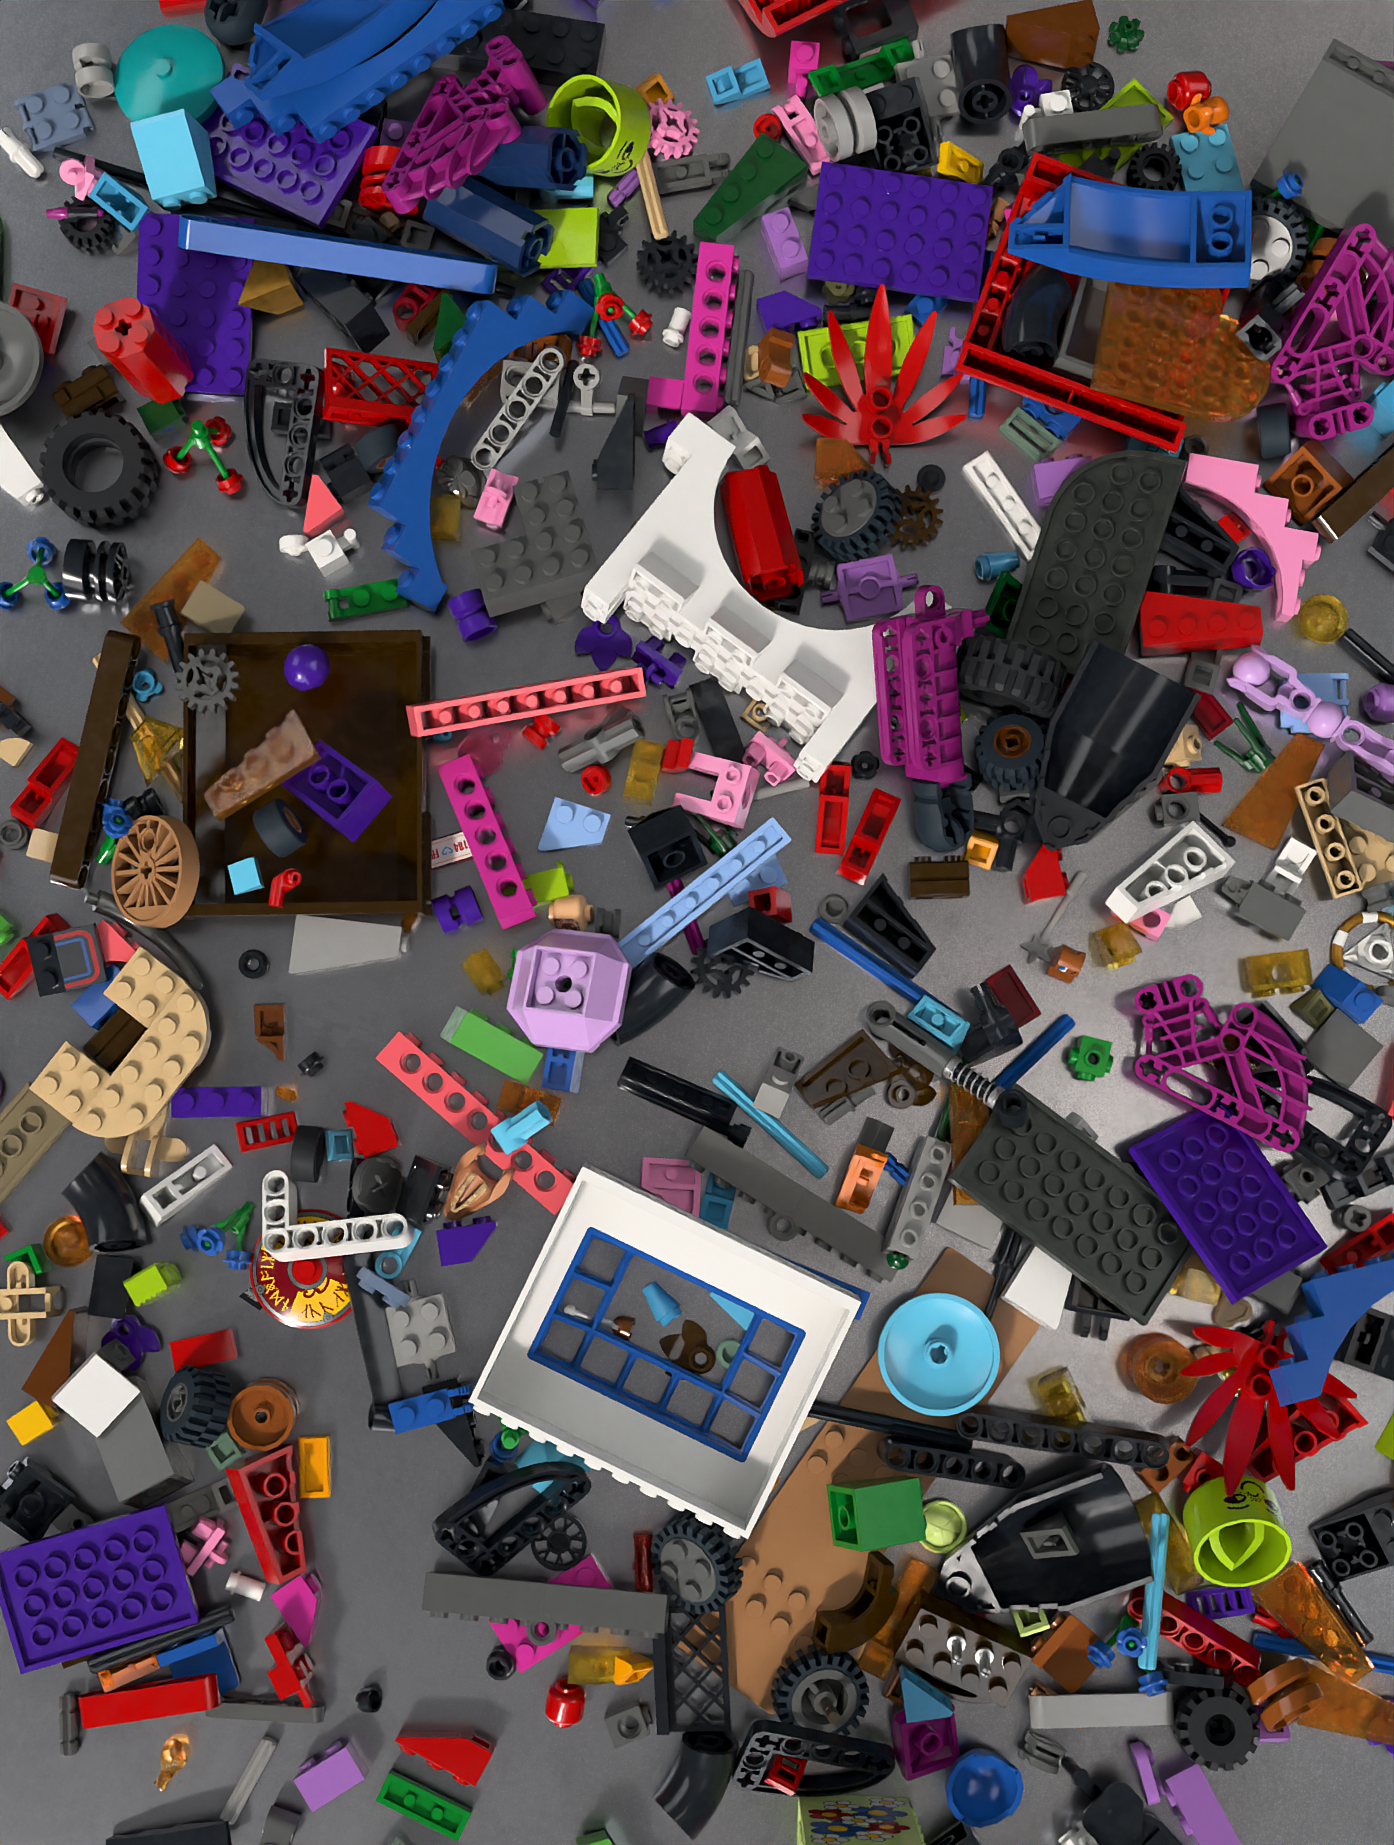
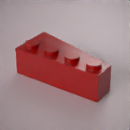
(1195, 624)

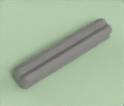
(248, 1779)

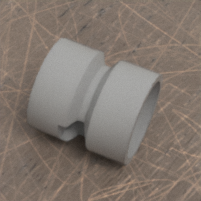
(93, 70)

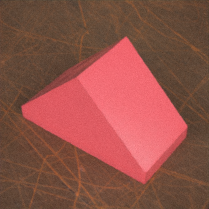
(321, 509)

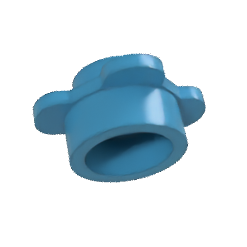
(153, 686)

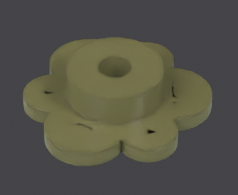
(835, 295)

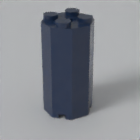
(538, 160)
(492, 225)

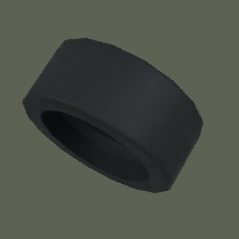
(307, 1153)

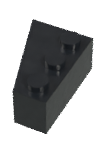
(345, 304)
(1197, 538)
(890, 929)

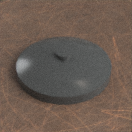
(19, 358)

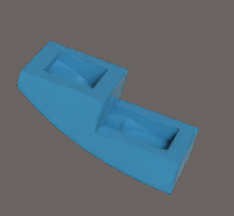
(738, 83)
(717, 1203)

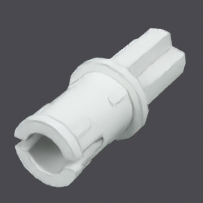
(20, 153)

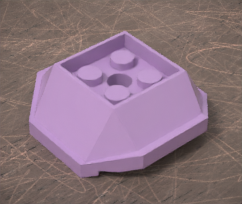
(589, 1008)

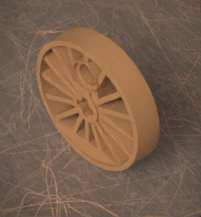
(161, 851)

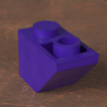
(787, 313)
(463, 1243)

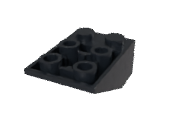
(903, 127)
(423, 1190)
(1370, 1344)
(1358, 1538)

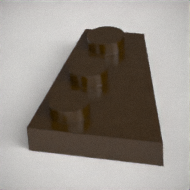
(846, 1071)

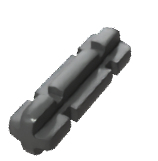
(68, 1724)

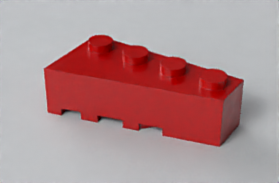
(1306, 1437)
(270, 1511)

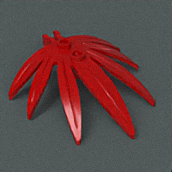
(878, 412)
(1252, 1377)

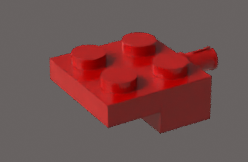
(291, 1668)

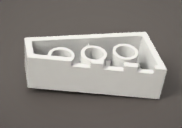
(1172, 872)

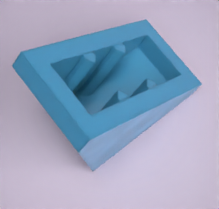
(120, 201)
(921, 1698)

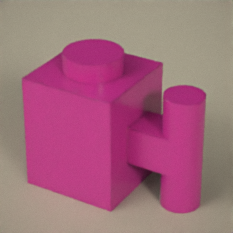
(802, 61)

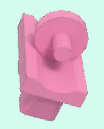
(80, 175)
(496, 498)
(771, 755)
(210, 1534)

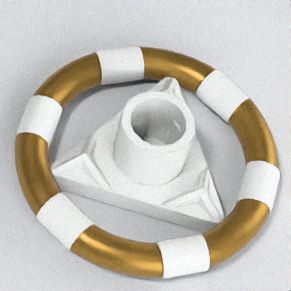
(1370, 953)

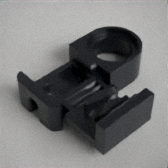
(13, 720)

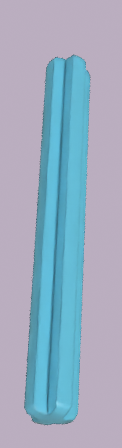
(771, 1125)
(1154, 1590)

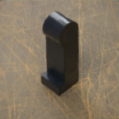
(805, 546)

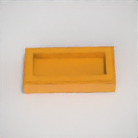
(314, 1466)

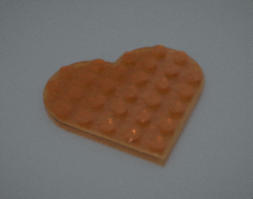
(1176, 353)

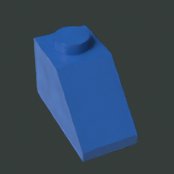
(1347, 993)

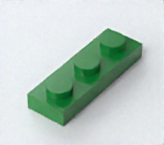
(424, 1805)

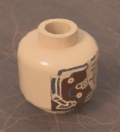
(571, 912)

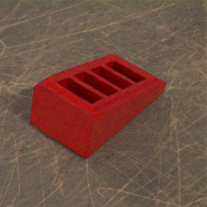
(264, 1121)
(780, 1782)

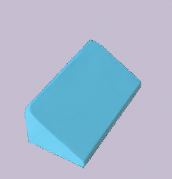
(939, 1022)

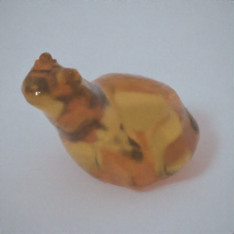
(172, 1761)

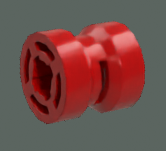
(539, 731)

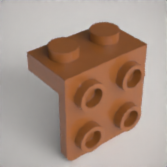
(1064, 1650)

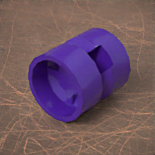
(471, 612)
(467, 905)

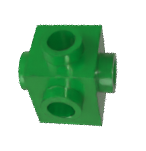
(1100, 1052)

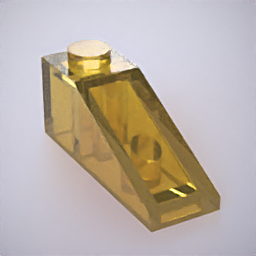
(1180, 1566)

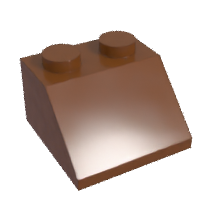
(1308, 480)

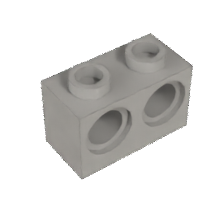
(520, 366)

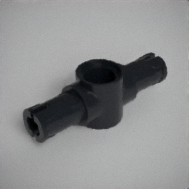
(1001, 176)

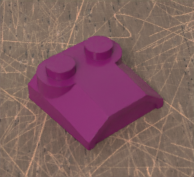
(924, 1745)

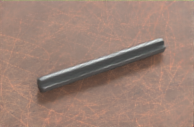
(738, 338)

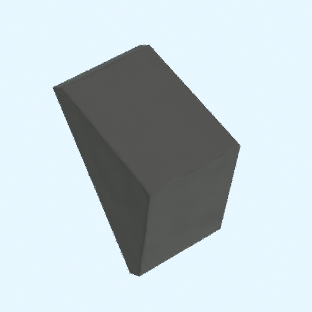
(639, 387)
(1050, 1538)

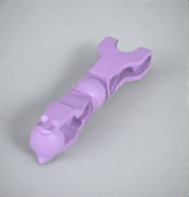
(1322, 717)

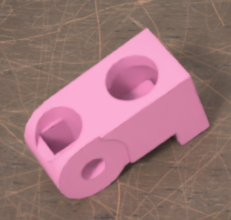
(1150, 924)

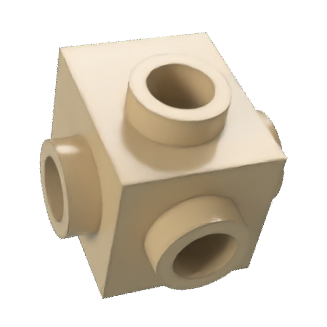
(1186, 749)

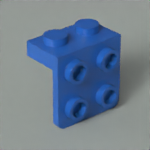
(200, 1656)

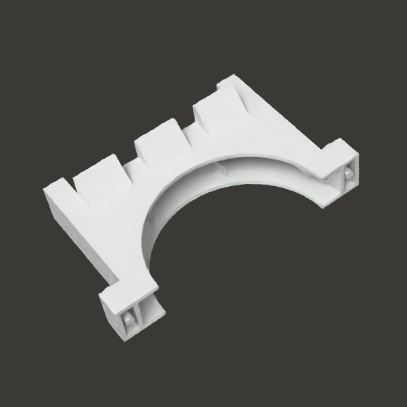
(681, 586)

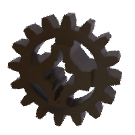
(917, 527)

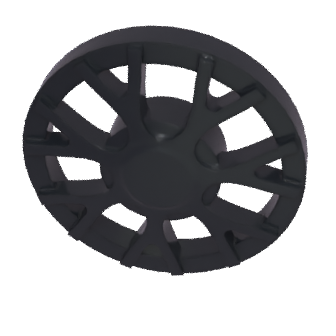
(1088, 86)
(559, 1542)

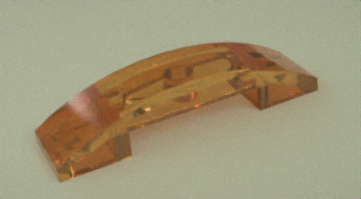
(879, 1651)

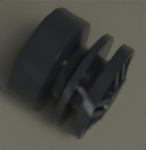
(95, 570)

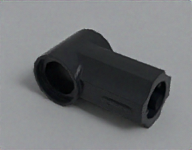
(1179, 582)

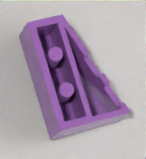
(1199, 1808)

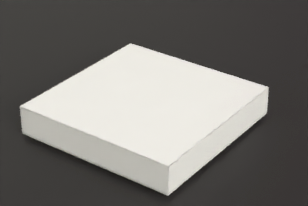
(95, 1394)

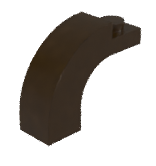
(865, 1615)

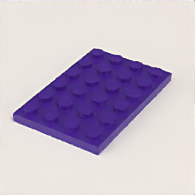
(288, 169)
(899, 232)
(198, 303)
(1227, 1201)
(95, 1588)

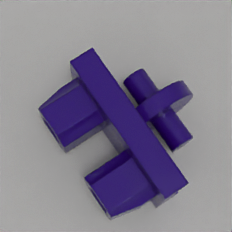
(656, 666)

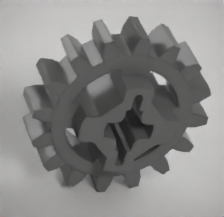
(197, 686)

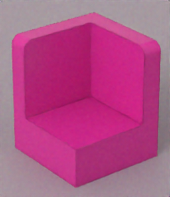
(663, 394)

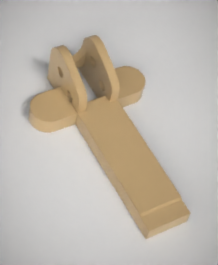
(160, 1148)
(23, 1324)

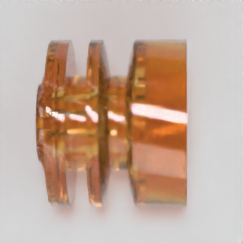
(1162, 1386)

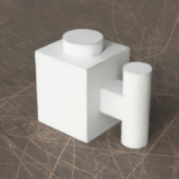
(1049, 104)
(329, 552)

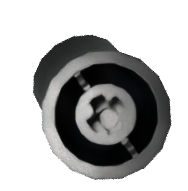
(982, 73)
(1035, 315)
(652, 995)
(106, 1207)
(698, 1779)

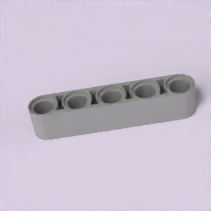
(528, 398)
(1101, 1710)

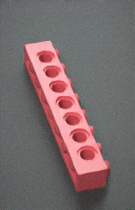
(525, 701)
(394, 1059)

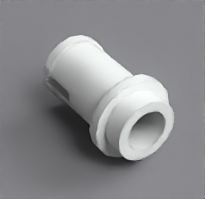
(674, 333)
(245, 1586)

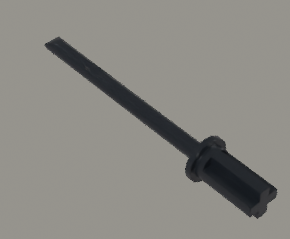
(1005, 1261)

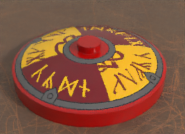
(301, 1291)

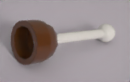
(620, 1326)

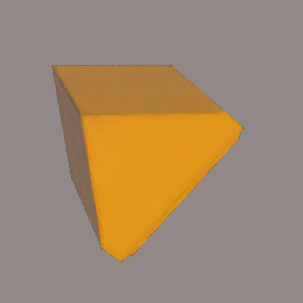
(631, 1668)

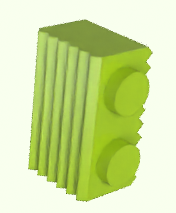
(153, 1283)

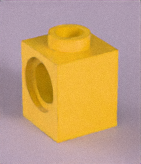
(33, 1421)

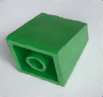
(876, 1512)

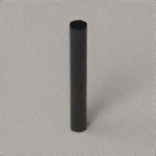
(564, 400)

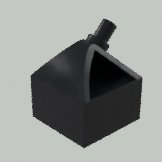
(666, 844)

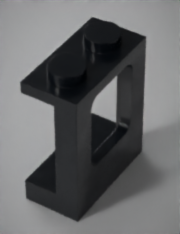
(903, 26)

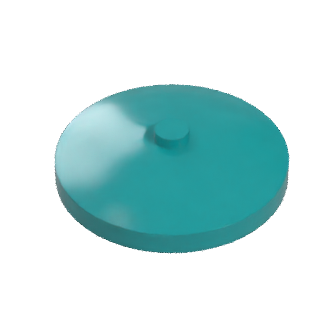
(169, 72)

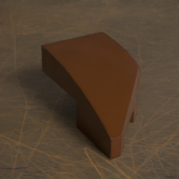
(271, 1027)

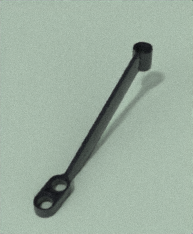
(371, 1329)

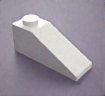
(184, 1185)

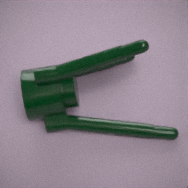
(1259, 754)
(720, 841)

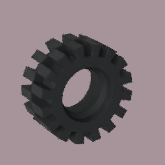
(1160, 157)
(93, 237)

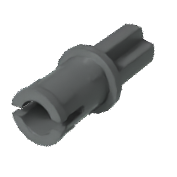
(844, 1105)

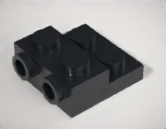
(374, 231)
(31, 1499)

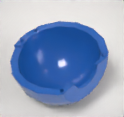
(983, 1788)

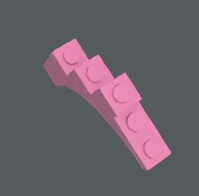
(1289, 549)

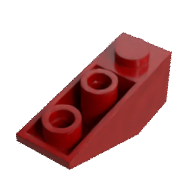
(455, 1751)

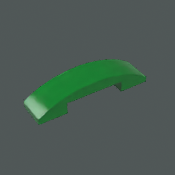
(863, 72)

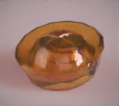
(66, 1242)

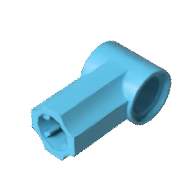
(583, 191)
(516, 1130)
(401, 1255)

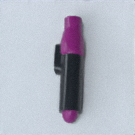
(73, 214)

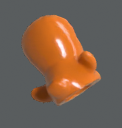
(1205, 115)

